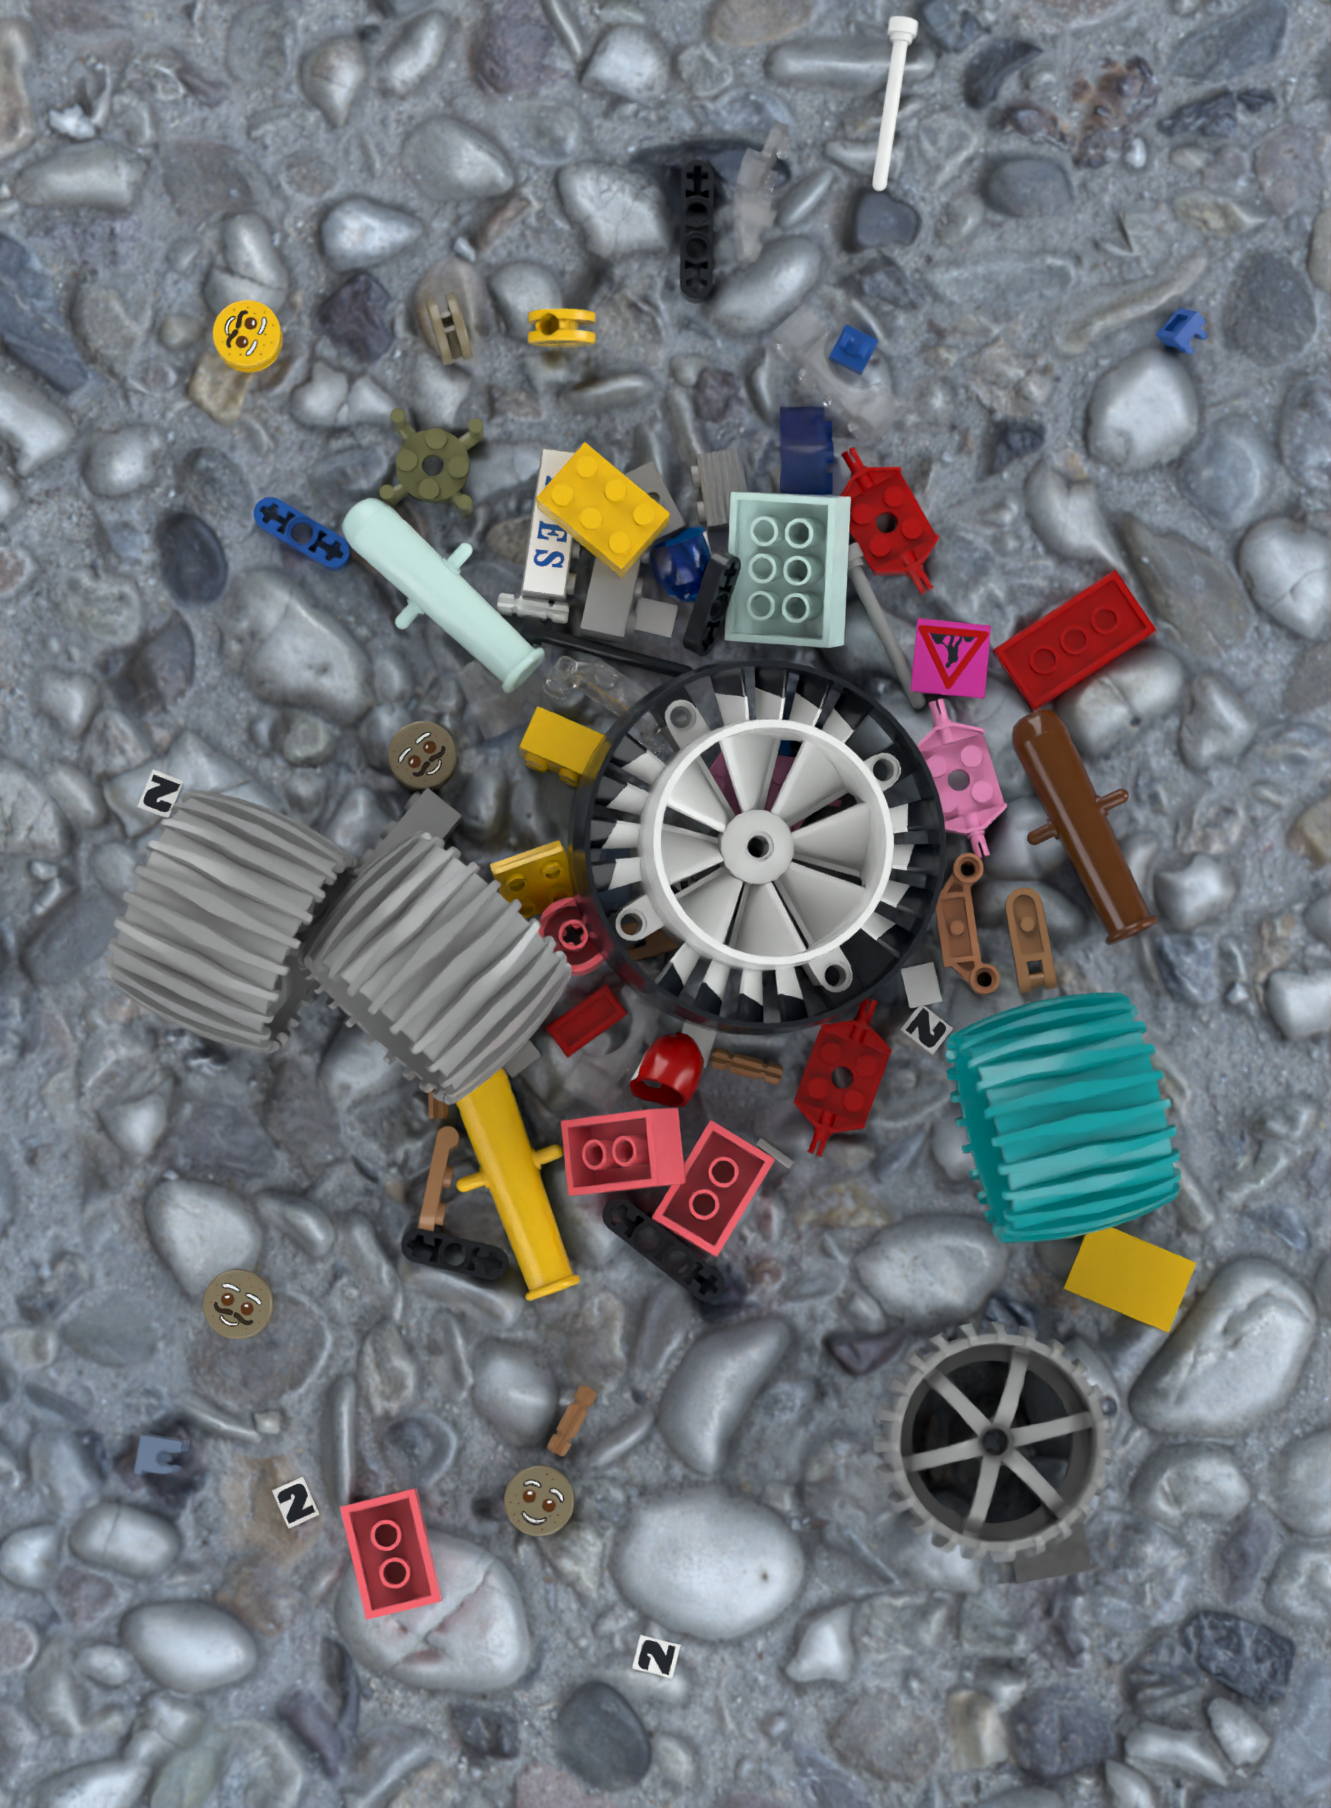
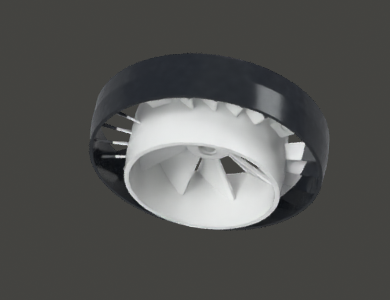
(763, 935)

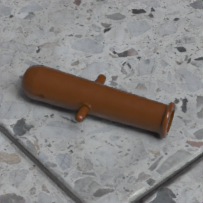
(1080, 822)

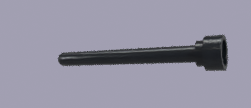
(536, 633)

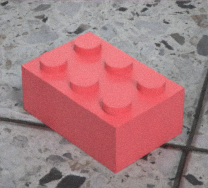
(623, 1151)
(718, 1187)
(391, 1553)

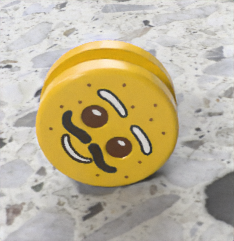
(560, 327)
(247, 336)

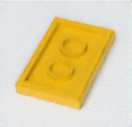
(1130, 1277)

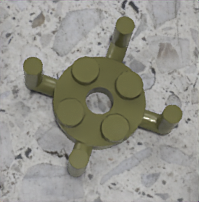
(432, 444)

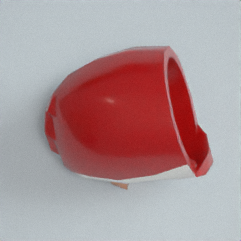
(674, 1063)

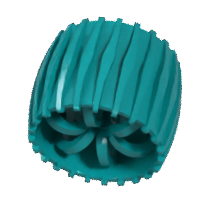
(1063, 1117)

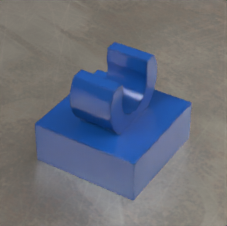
(1181, 329)
(853, 349)

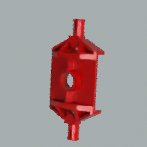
(885, 492)
(849, 1046)

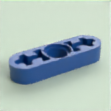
(273, 528)

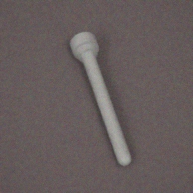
(881, 624)

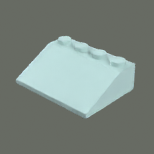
(790, 568)

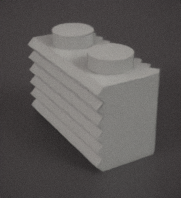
(717, 477)

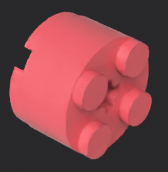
(556, 922)

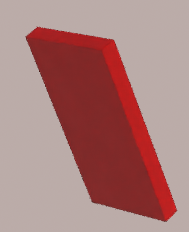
(1074, 640)

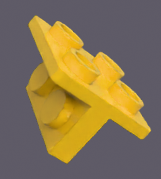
(534, 878)

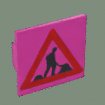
(950, 658)

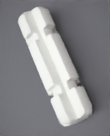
(533, 607)

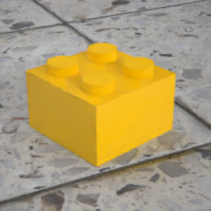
(558, 746)

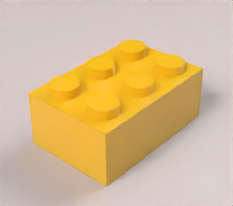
(603, 510)

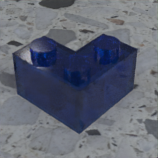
(805, 450)

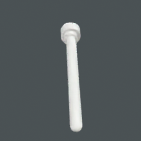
(901, 33)

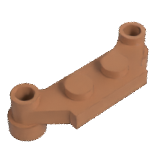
(958, 928)

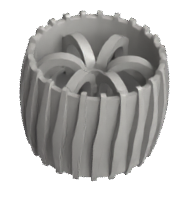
(225, 918)
(435, 966)
(1059, 1507)

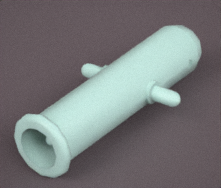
(439, 591)

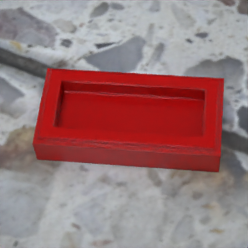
(586, 1021)

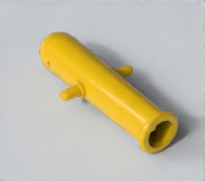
(514, 1179)

